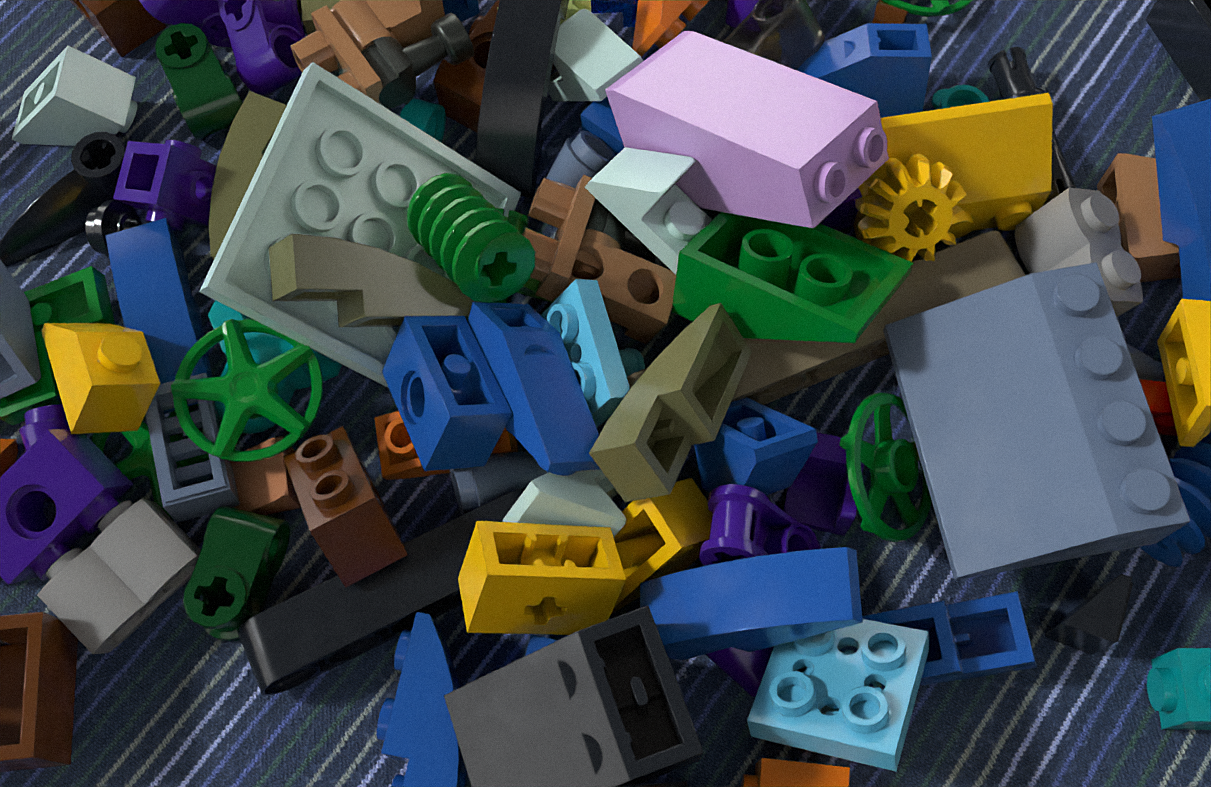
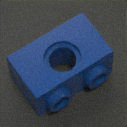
(445, 392)

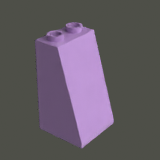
(759, 131)

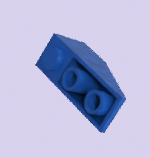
(879, 63)
(538, 384)

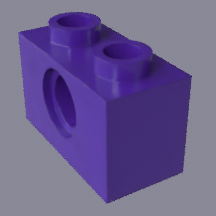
(78, 481)

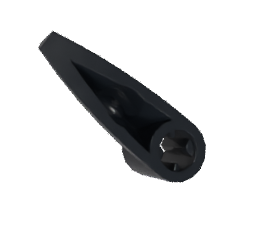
(66, 204)

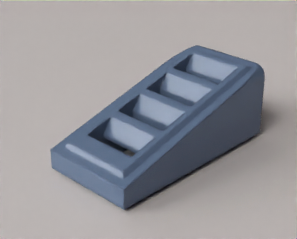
(196, 499)

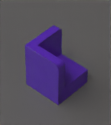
(822, 489)

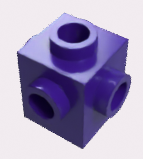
(179, 184)

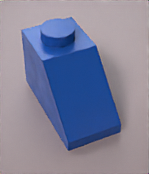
(755, 449)

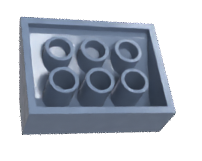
(1033, 425)

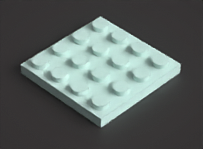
(340, 173)

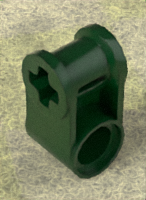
(198, 80)
(239, 561)

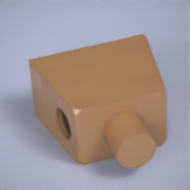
(1134, 191)

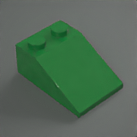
(786, 279)

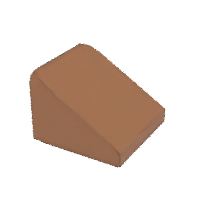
(265, 484)

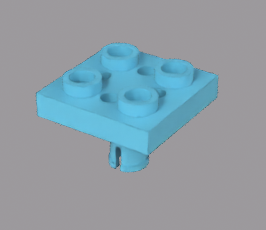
(592, 347)
(832, 703)

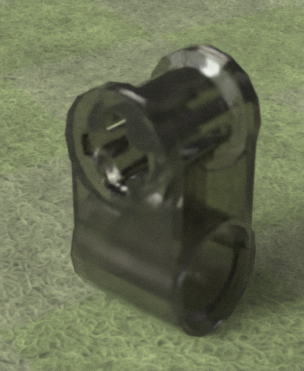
(779, 32)

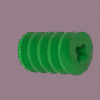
(470, 239)

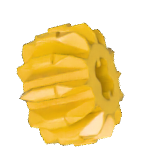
(936, 208)

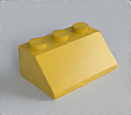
(994, 151)

